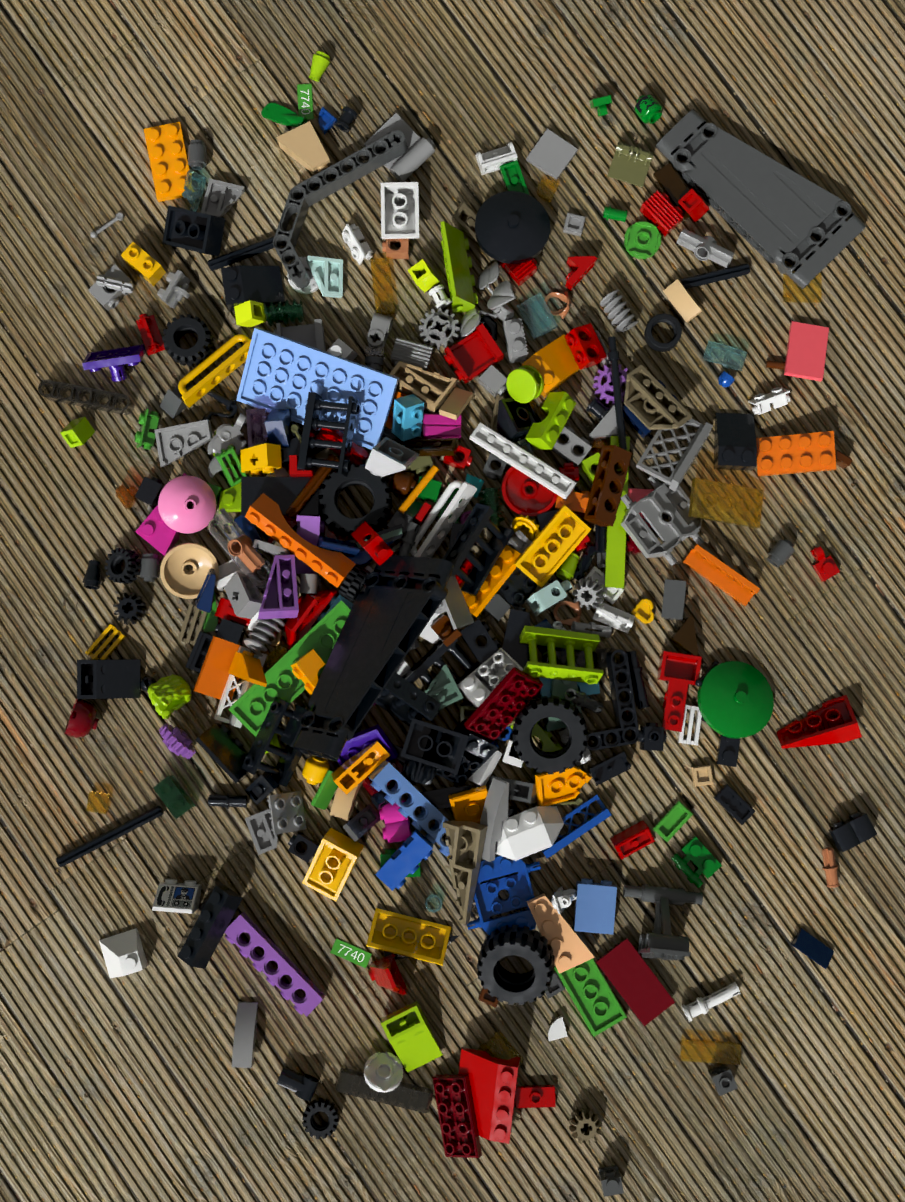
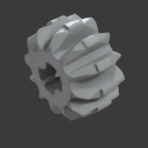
(594, 590)

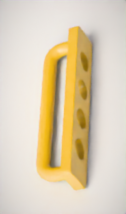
(218, 374)

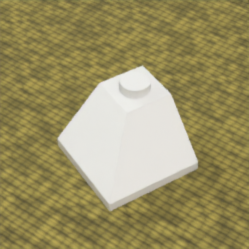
(123, 953)

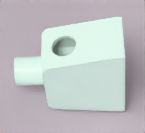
(545, 599)

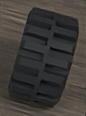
(177, 330)

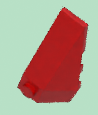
(387, 974)

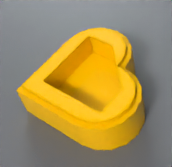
(643, 611)

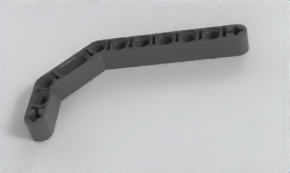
(398, 145)

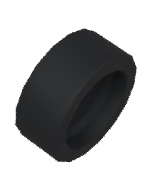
(666, 318)

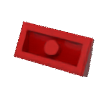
(632, 839)

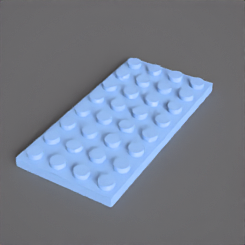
(284, 372)

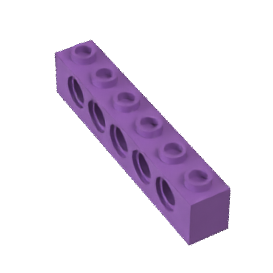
(285, 965)

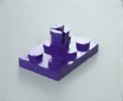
(114, 360)
(364, 739)

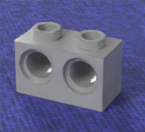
(566, 450)

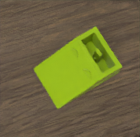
(411, 1036)

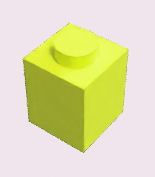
(423, 276)
(249, 313)

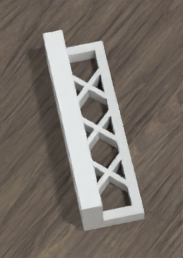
(245, 685)

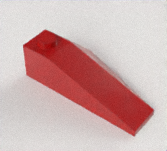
(827, 725)

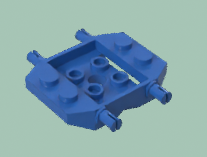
(519, 891)

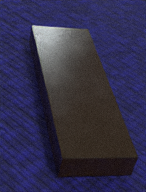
(672, 186)

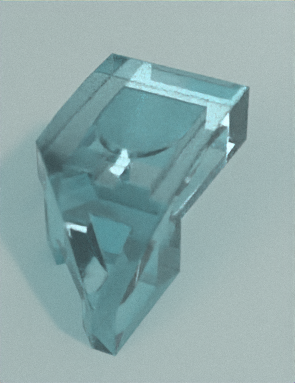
(194, 188)

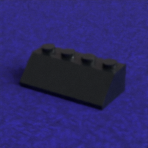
(208, 925)

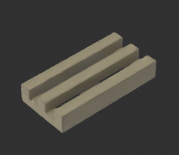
(191, 630)

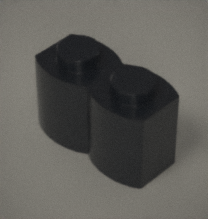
(852, 831)

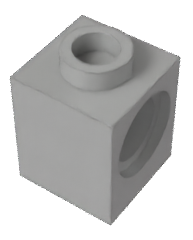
(493, 381)

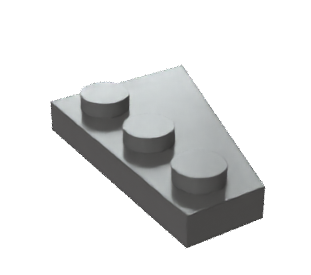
(181, 439)

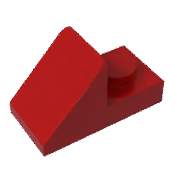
(582, 266)

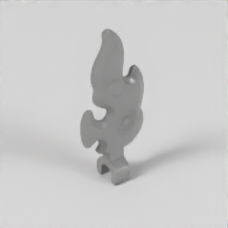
(226, 436)

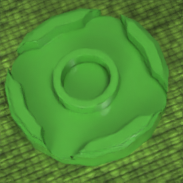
(642, 240)

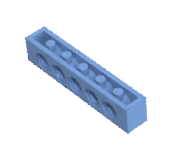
(385, 773)

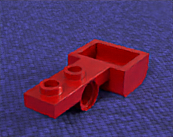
(680, 672)

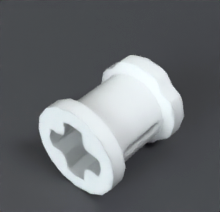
(435, 292)

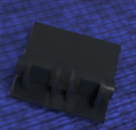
(517, 588)

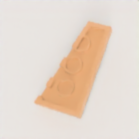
(566, 944)

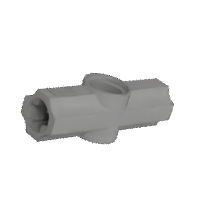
(705, 248)

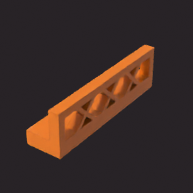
(720, 575)

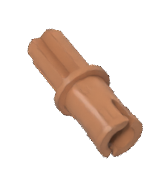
(830, 867)

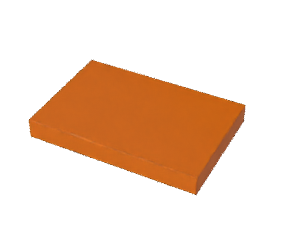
(216, 668)

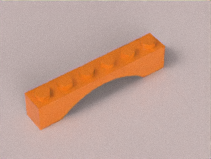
(329, 564)

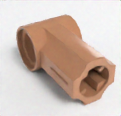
(246, 552)

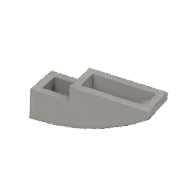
(245, 1035)

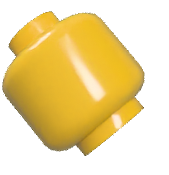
(315, 769)

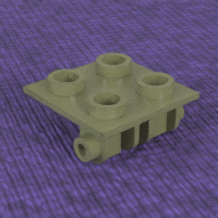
(630, 164)

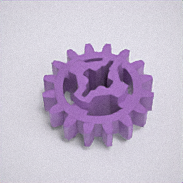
(606, 388)
(177, 741)

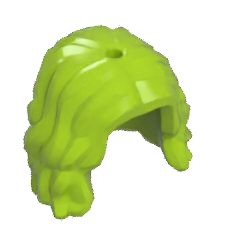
(169, 694)

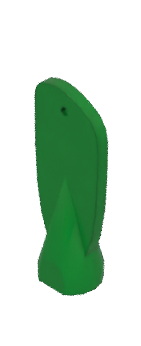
(282, 115)

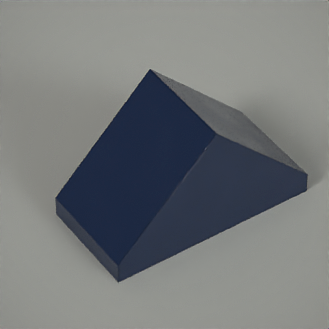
(278, 427)

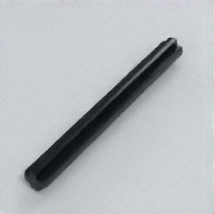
(109, 836)

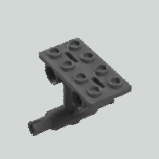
(661, 941)

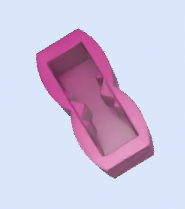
(396, 825)

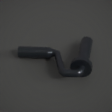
(231, 405)

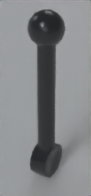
(698, 682)

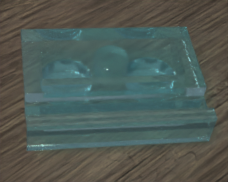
(537, 316)

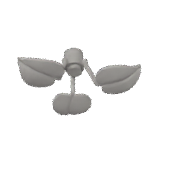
(497, 303)

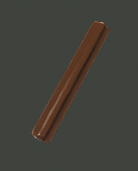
(309, 489)

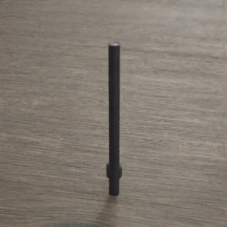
(613, 357)

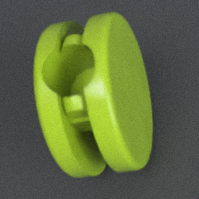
(525, 384)

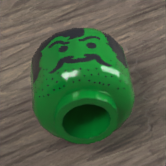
(648, 109)

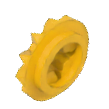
(520, 521)

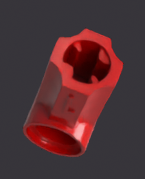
(226, 612)

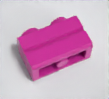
(441, 427)

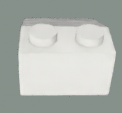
(400, 210)

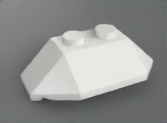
(529, 832)

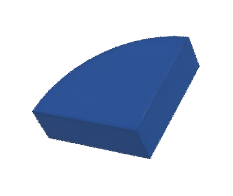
(326, 120)

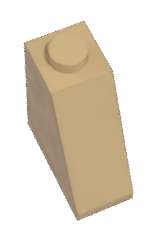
(305, 148)

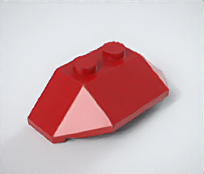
(309, 611)

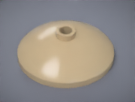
(186, 582)

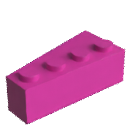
(157, 532)

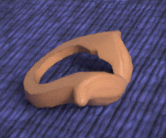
(563, 297)
(575, 606)

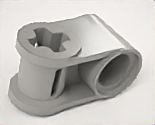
(380, 329)
(310, 583)

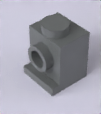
(610, 1180)

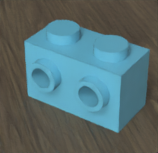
(407, 417)

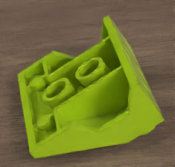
(457, 269)

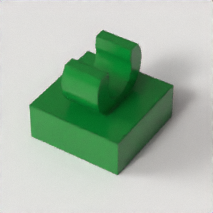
(601, 104)

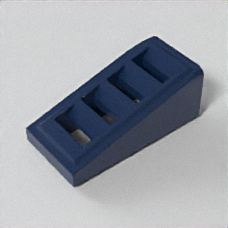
(205, 596)

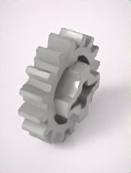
(445, 325)

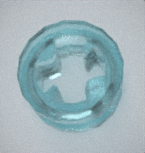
(438, 906)

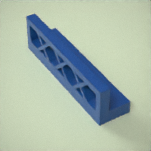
(581, 828)

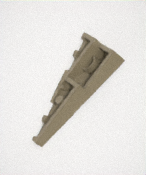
(465, 848)

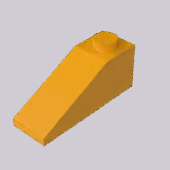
(248, 668)
(359, 767)

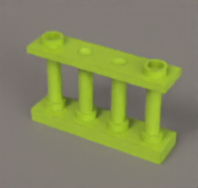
(562, 639)

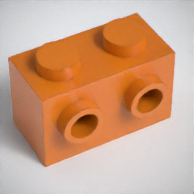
(576, 502)

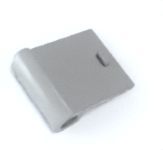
(418, 148)

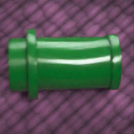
(614, 214)

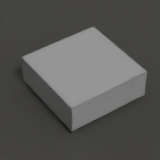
(574, 224)

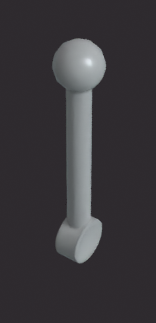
(119, 216)

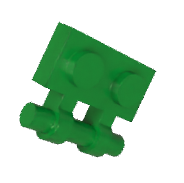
(701, 858)

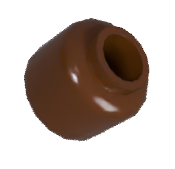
(403, 483)

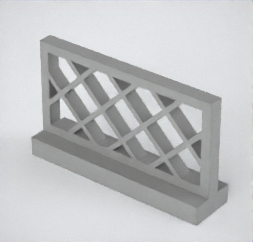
(686, 459)

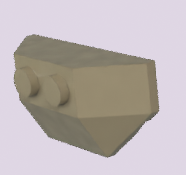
(652, 402)

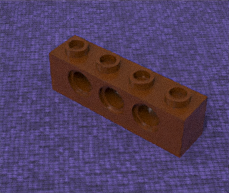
(607, 485)

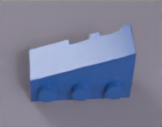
(405, 860)

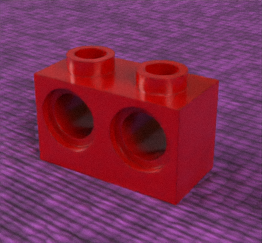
(585, 346)

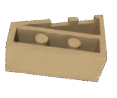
(427, 386)

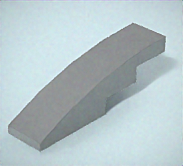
(493, 813)

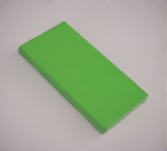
(592, 996)

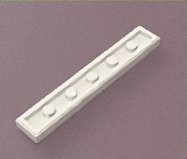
(523, 460)

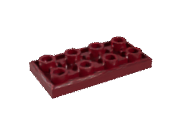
(503, 704)
(635, 981)
(457, 1116)

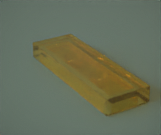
(382, 286)
(710, 1051)

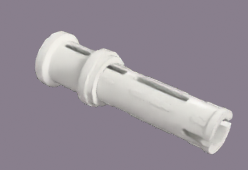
(702, 1005)

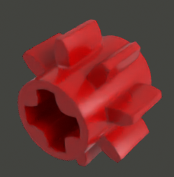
(570, 471)

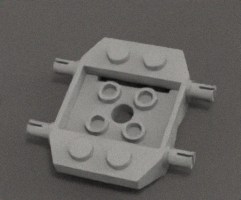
(652, 507)

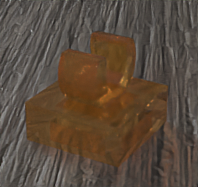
(126, 496)

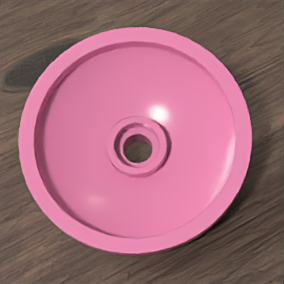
(174, 500)

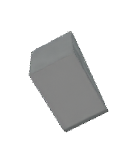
(606, 428)

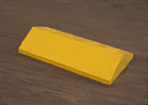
(552, 546)
(409, 936)

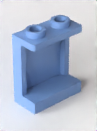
(595, 906)

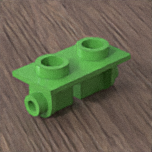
(147, 422)

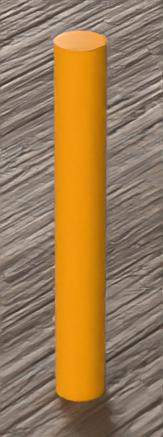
(418, 489)

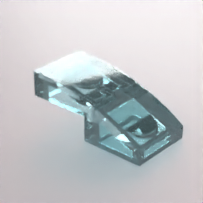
(726, 355)

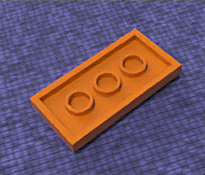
(796, 453)

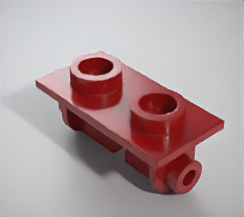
(150, 334)

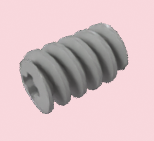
(617, 312)
(261, 635)

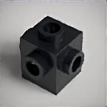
(657, 740)

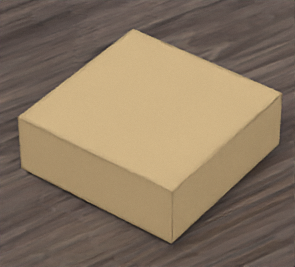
(702, 775)

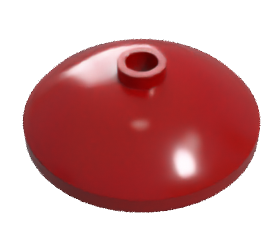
(521, 501)

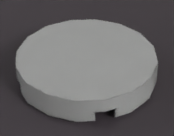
(270, 548)

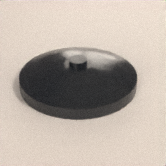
(512, 227)

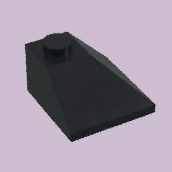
(515, 419)

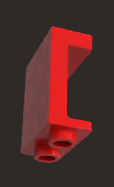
(473, 354)

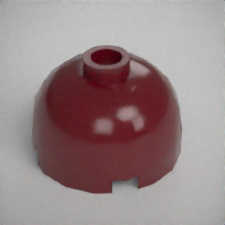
(81, 719)

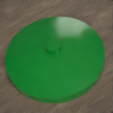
(735, 699)

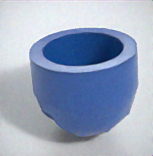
(725, 379)

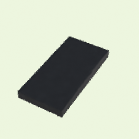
(281, 490)

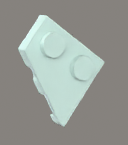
(327, 274)

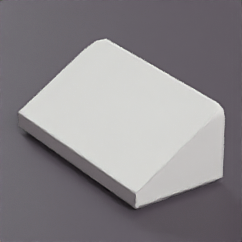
(483, 774)

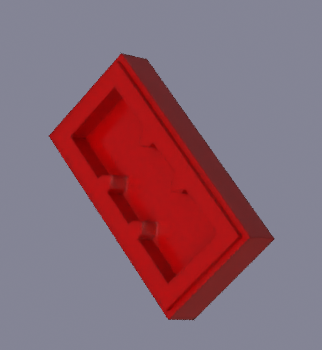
(535, 1096)

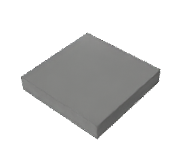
(551, 154)

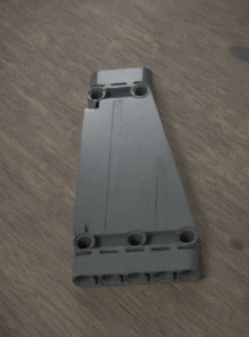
(762, 198)

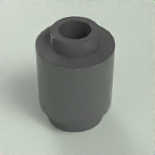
(197, 154)
(780, 552)
(149, 567)

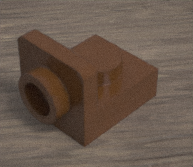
(445, 630)

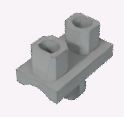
(176, 289)

